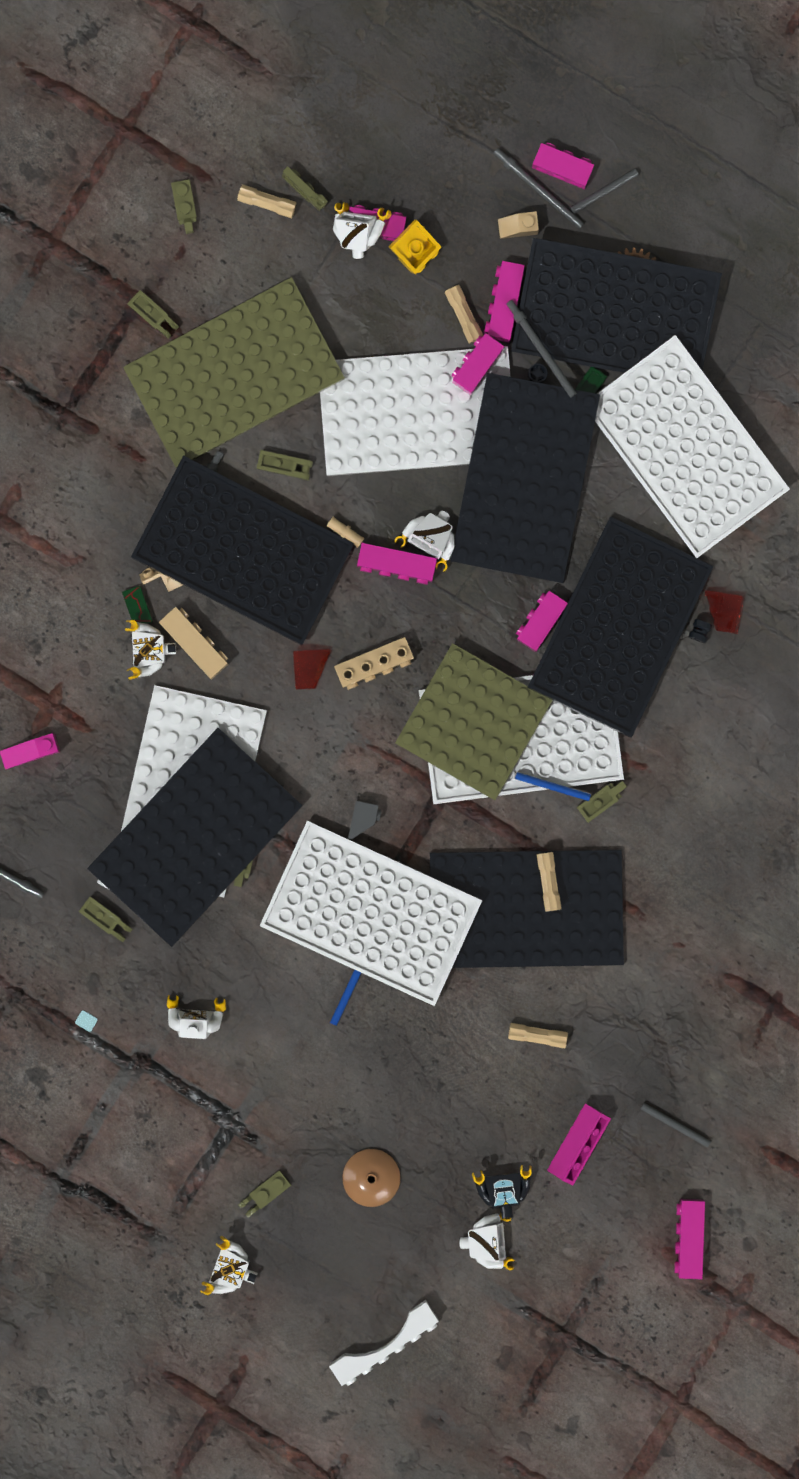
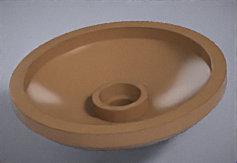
(371, 1163)

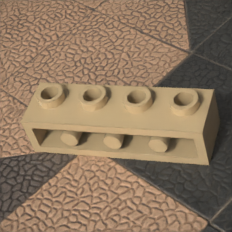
(193, 643)
(374, 662)

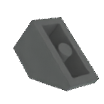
(363, 818)

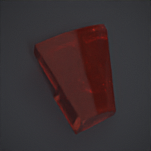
(725, 610)
(308, 667)

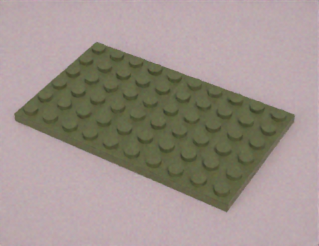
(234, 372)

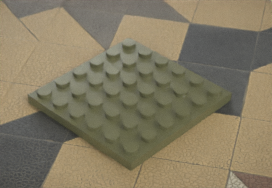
(473, 721)

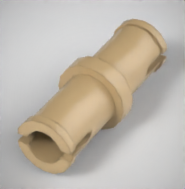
(345, 531)

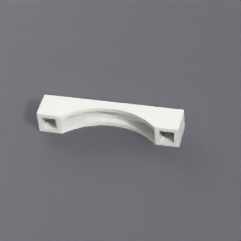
(351, 1365)

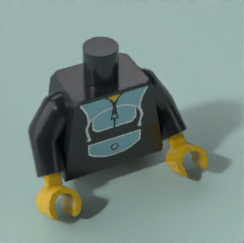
(504, 1190)

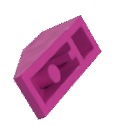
(30, 751)

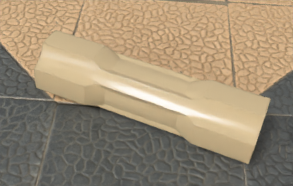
(267, 201)
(458, 302)
(549, 884)
(537, 1035)

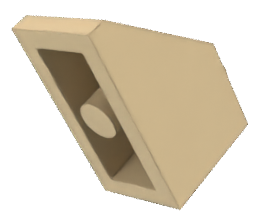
(518, 225)

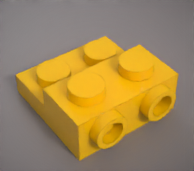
(415, 247)

